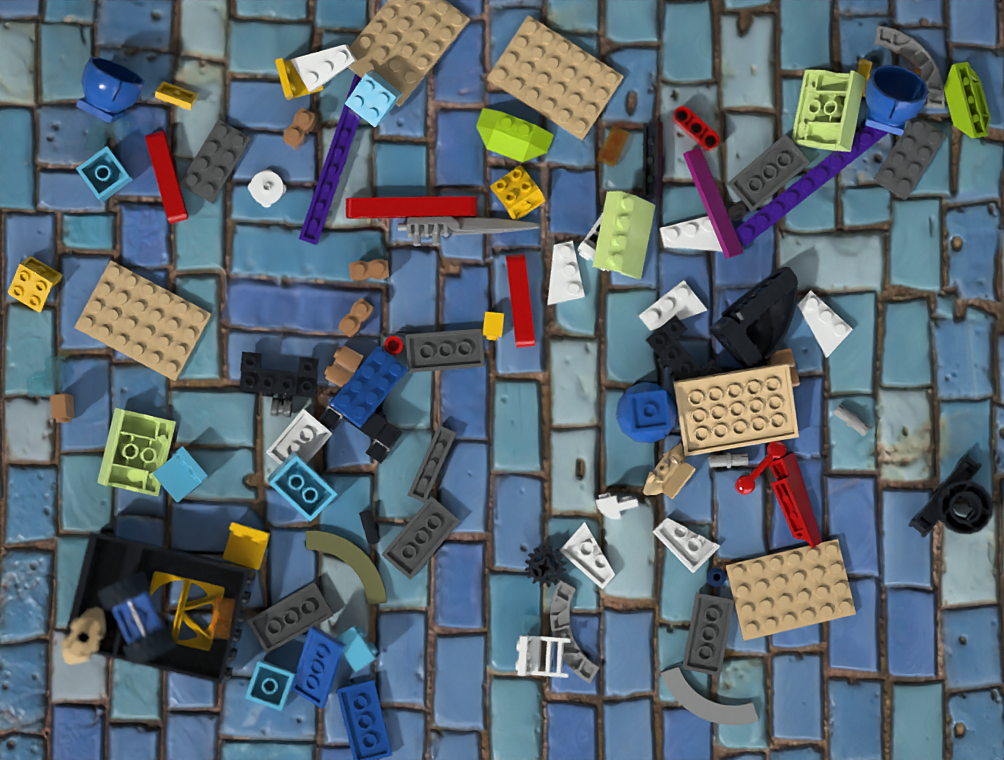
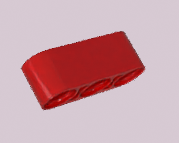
(692, 119)

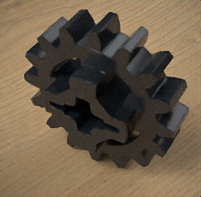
(538, 565)

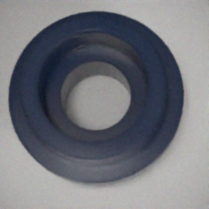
(711, 581)

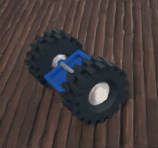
(138, 618)

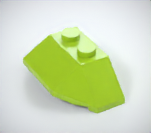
(967, 101)
(512, 136)

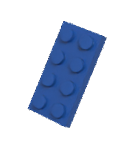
(369, 386)
(317, 666)
(364, 721)

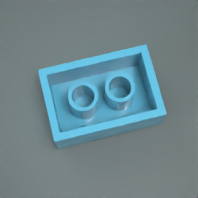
(302, 486)

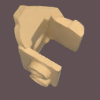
(669, 474)
(90, 622)

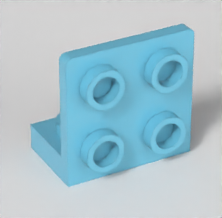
(180, 475)

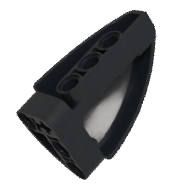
(758, 319)

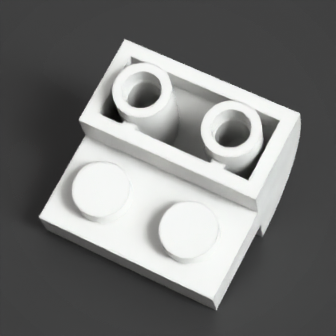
(610, 508)

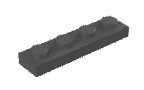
(431, 464)

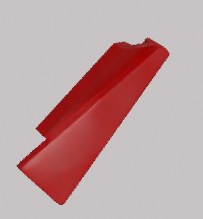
(794, 499)

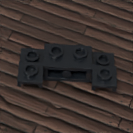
(674, 356)
(277, 381)
(376, 427)

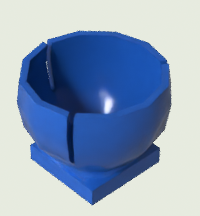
(108, 89)
(893, 97)
(646, 412)

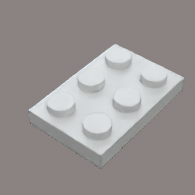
(303, 436)

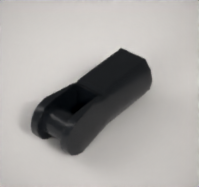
(369, 526)

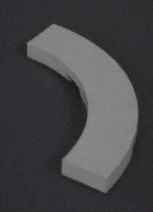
(917, 57)
(561, 629)
(703, 707)

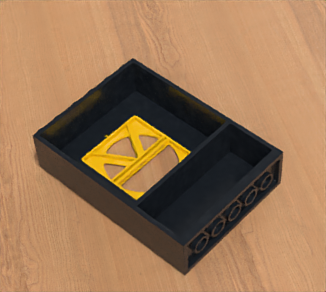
(115, 558)

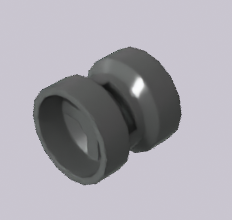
(281, 407)

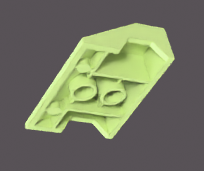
(828, 110)
(624, 234)
(135, 450)

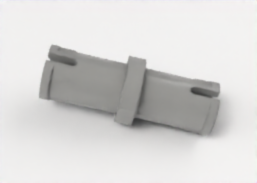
(851, 420)
(728, 460)

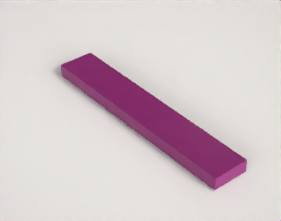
(713, 203)

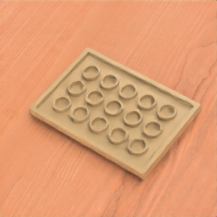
(407, 41)
(555, 77)
(143, 320)
(736, 409)
(790, 589)

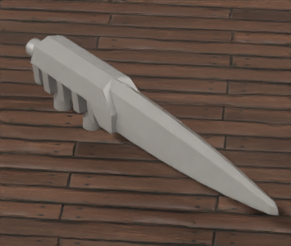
(459, 225)

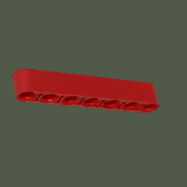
(410, 207)

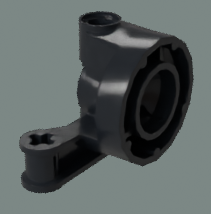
(941, 503)

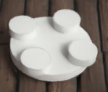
(266, 188)

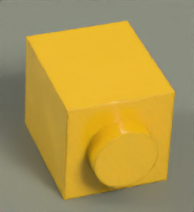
(493, 325)

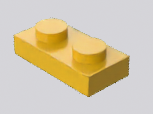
(176, 95)

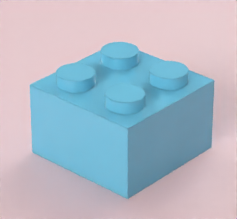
(373, 98)
(104, 174)
(357, 648)
(270, 685)

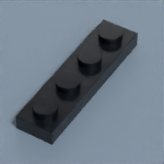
(652, 160)

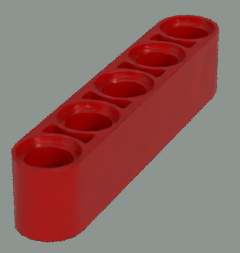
(166, 177)
(520, 300)

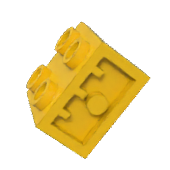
(291, 81)
(518, 193)
(33, 283)
(246, 545)

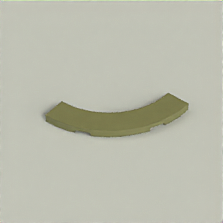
(354, 558)

